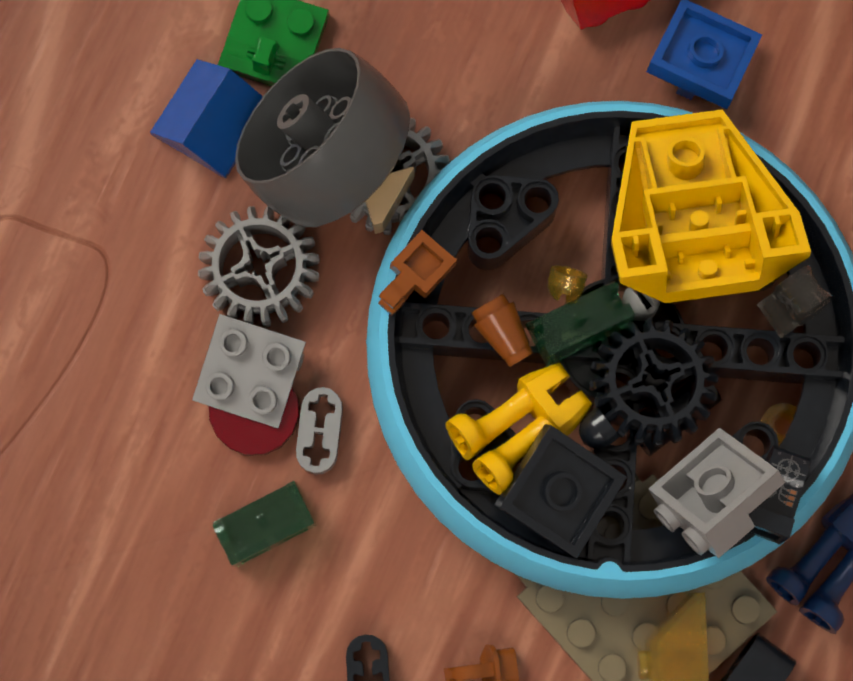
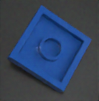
(704, 54)

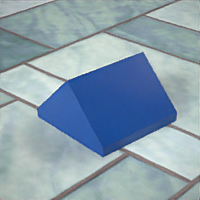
(208, 116)

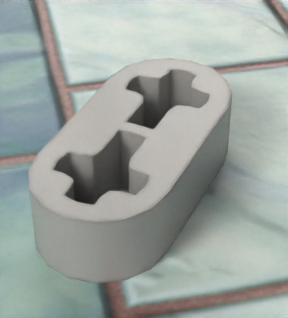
(330, 432)

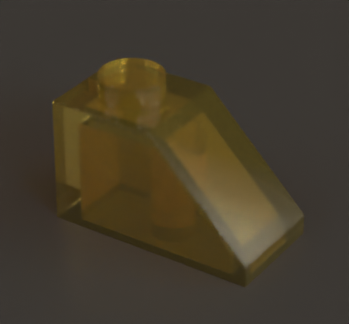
(678, 645)

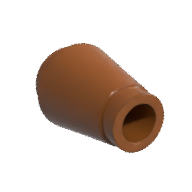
(503, 329)

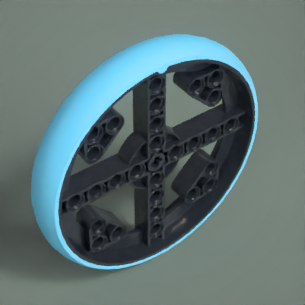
(413, 417)

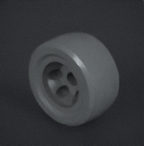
(323, 138)

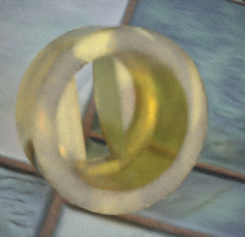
(566, 281)

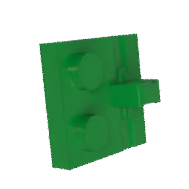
(272, 38)

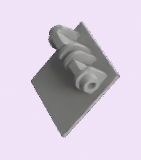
(249, 371)

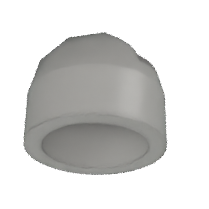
(638, 307)

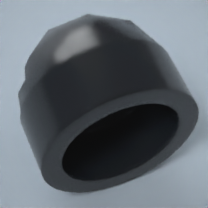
(596, 430)

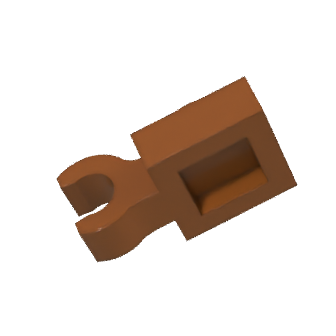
(418, 268)

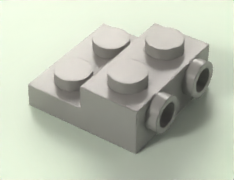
(714, 493)

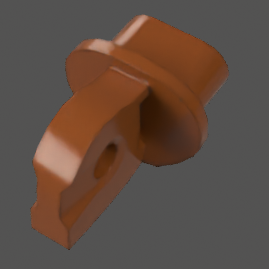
(493, 666)

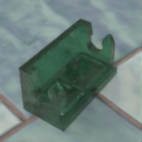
(580, 323)
(263, 524)

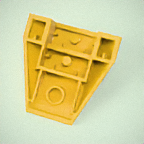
(701, 212)

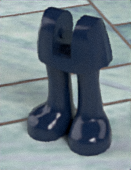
(795, 581)

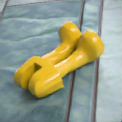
(533, 397)

